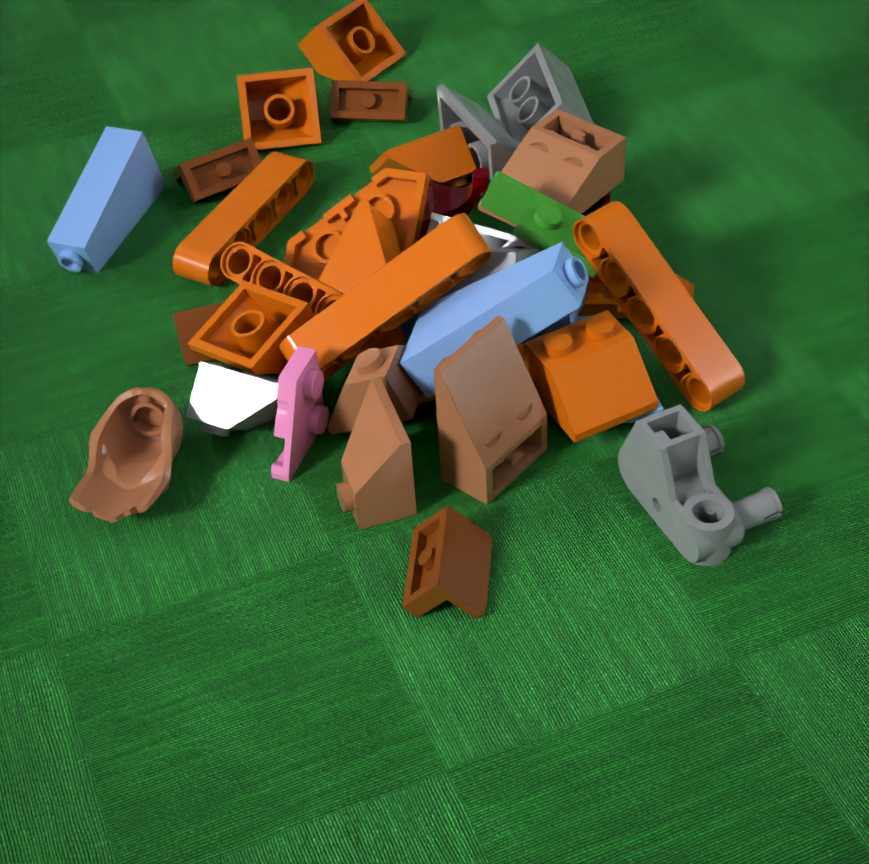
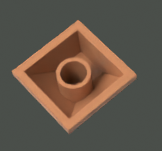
(371, 365)
(377, 464)

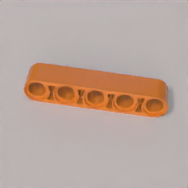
(244, 216)
(245, 263)
(392, 294)
(659, 306)

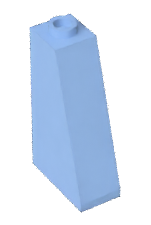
(107, 201)
(525, 294)

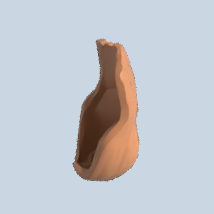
(130, 455)

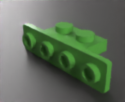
(538, 217)

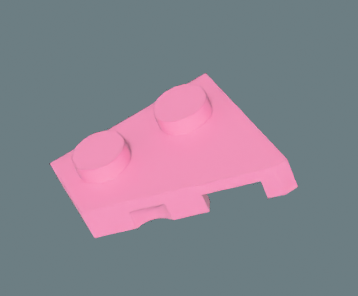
(299, 410)

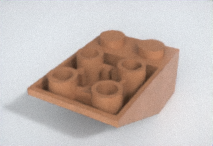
(568, 161)
(487, 414)

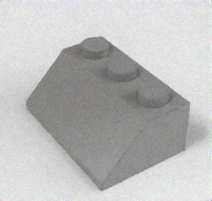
(534, 91)
(484, 135)

